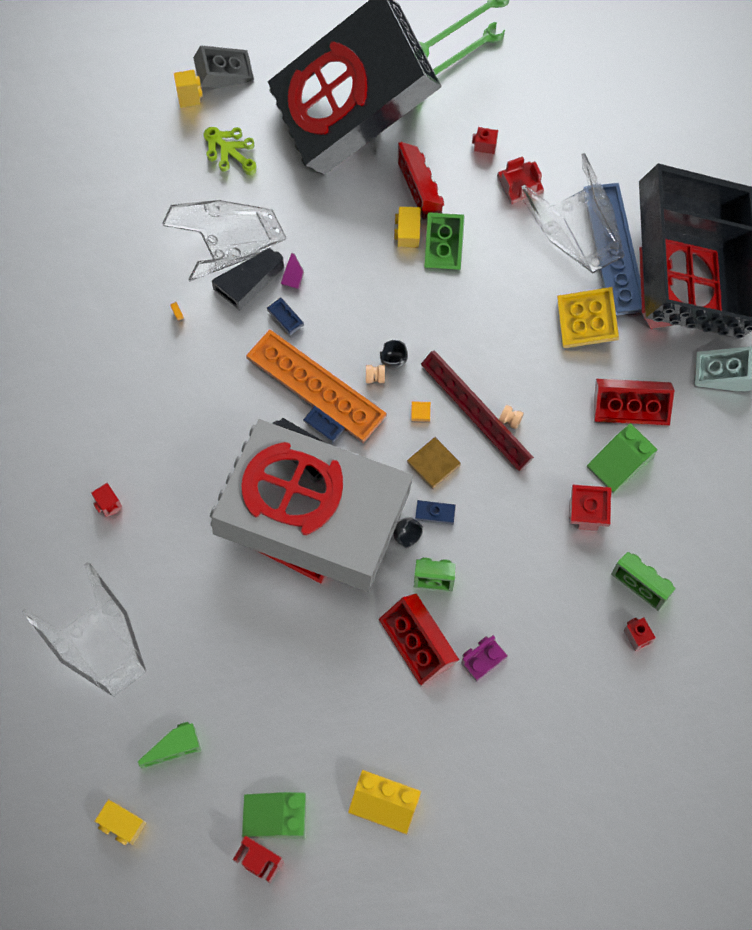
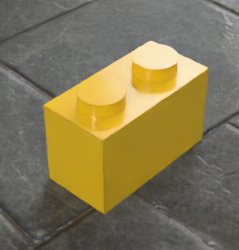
(188, 88)
(408, 227)
(119, 822)

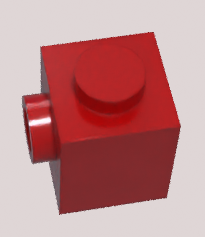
(485, 140)
(106, 500)
(639, 633)

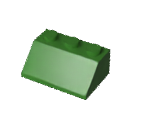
(643, 580)

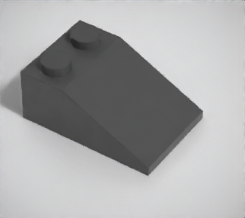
(222, 66)

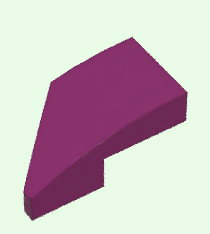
(293, 273)

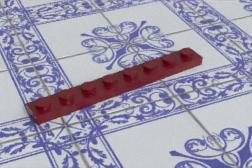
(477, 411)

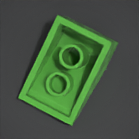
(444, 241)
(622, 458)
(274, 815)

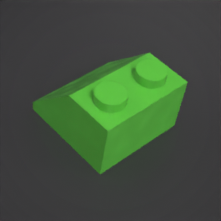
(434, 574)

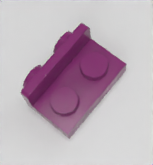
(483, 658)

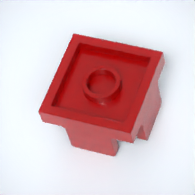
(520, 174)
(590, 507)
(258, 859)

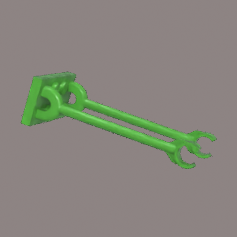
(487, 36)

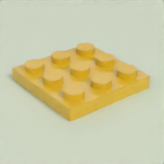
(588, 317)

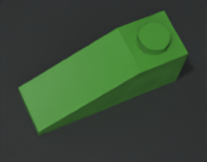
(175, 744)

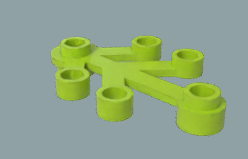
(229, 147)

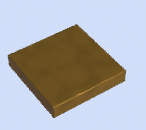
(433, 462)

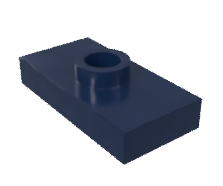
(285, 316)
(324, 424)
(435, 512)

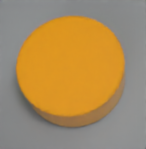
(176, 310)

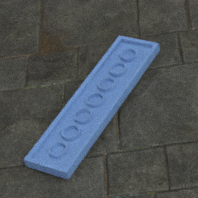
(623, 273)

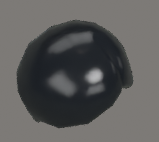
(394, 354)
(407, 532)

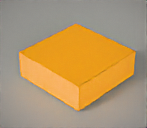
(420, 411)

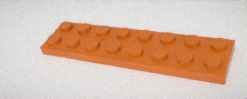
(316, 385)

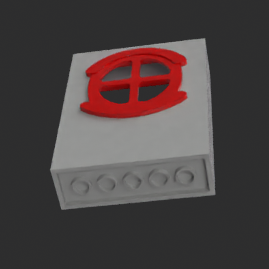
(337, 539)

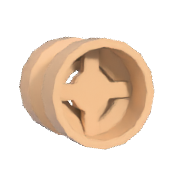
(375, 374)
(513, 418)

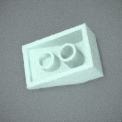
(725, 369)

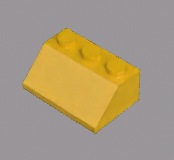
(384, 802)

